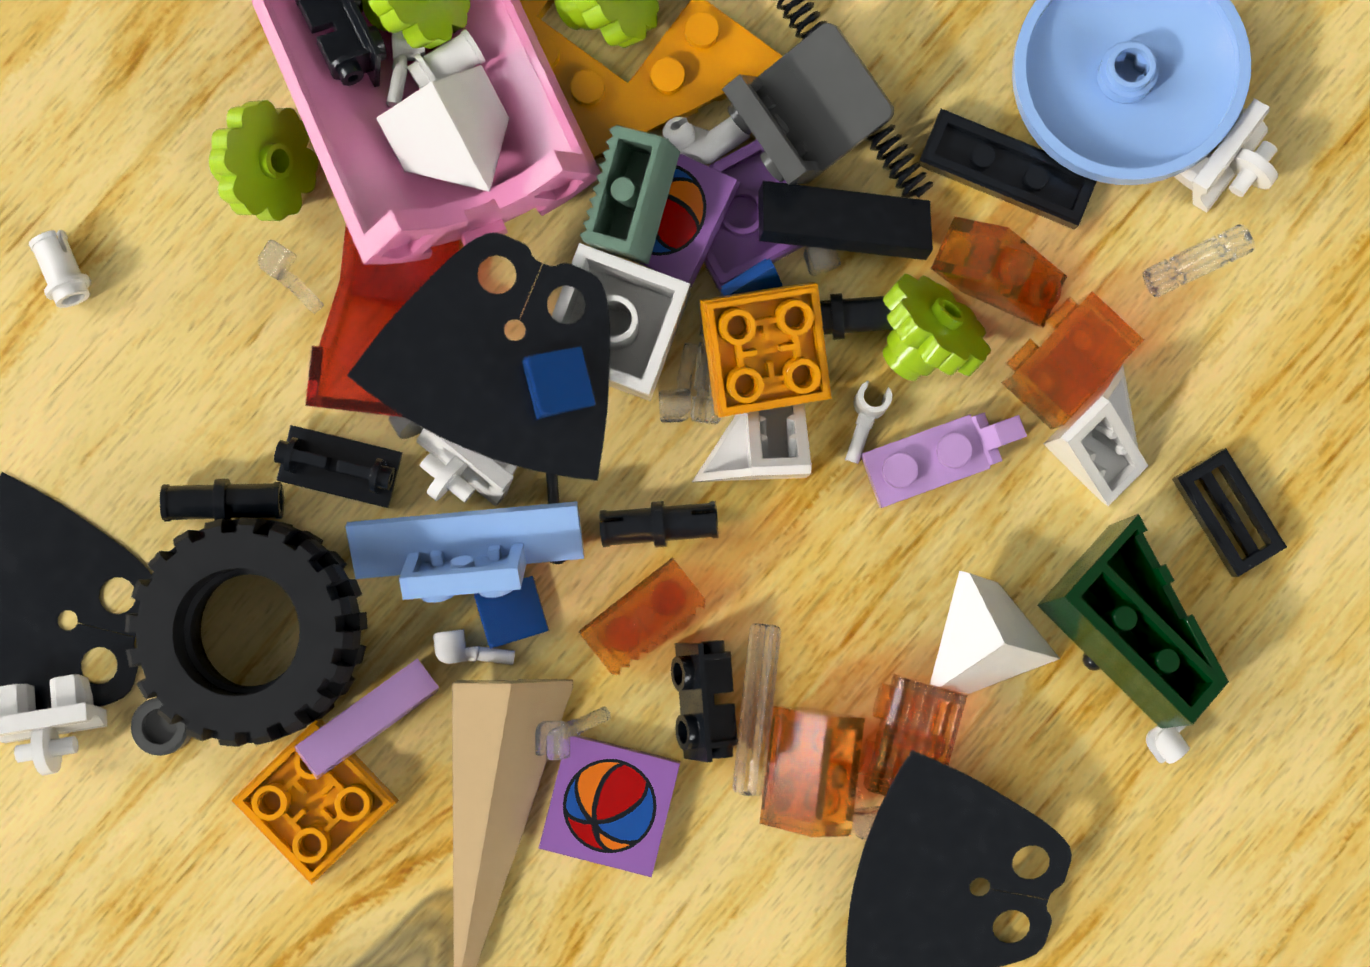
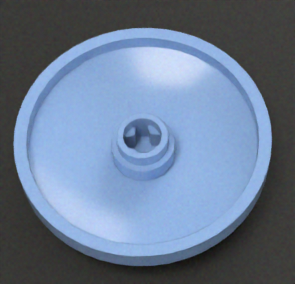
(1130, 83)

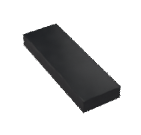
(1005, 169)
(844, 220)

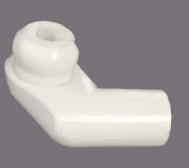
(704, 144)

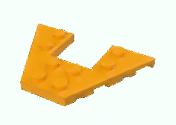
(677, 78)

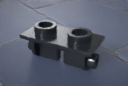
(352, 45)
(338, 466)
(702, 727)

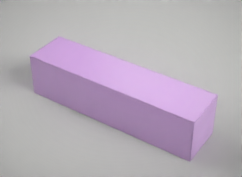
(366, 718)

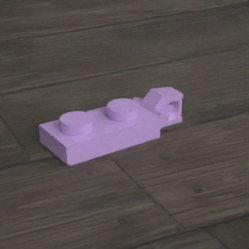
(938, 456)

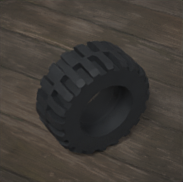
(172, 643)

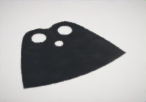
(465, 381)
(50, 566)
(917, 870)

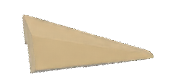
(493, 792)

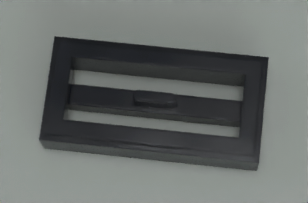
(1210, 524)

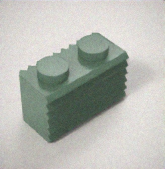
(631, 194)

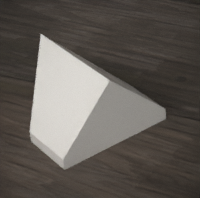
(449, 129)
(1101, 441)
(761, 447)
(986, 638)

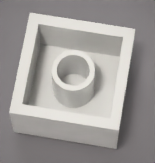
(642, 314)

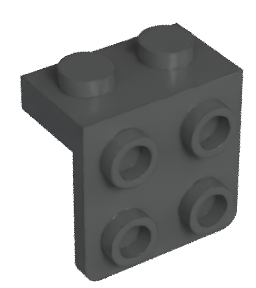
(809, 106)

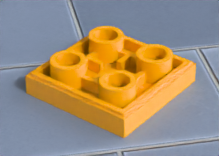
(765, 349)
(313, 817)

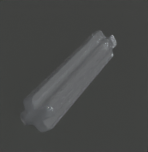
(756, 709)

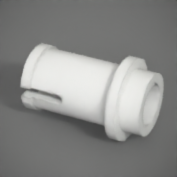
(448, 59)
(60, 269)

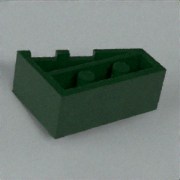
(1134, 628)

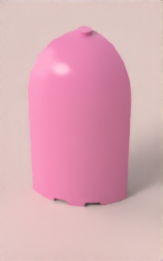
(403, 213)

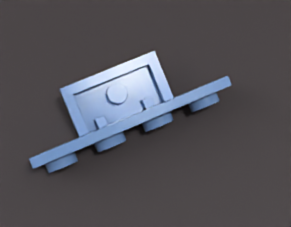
(465, 549)

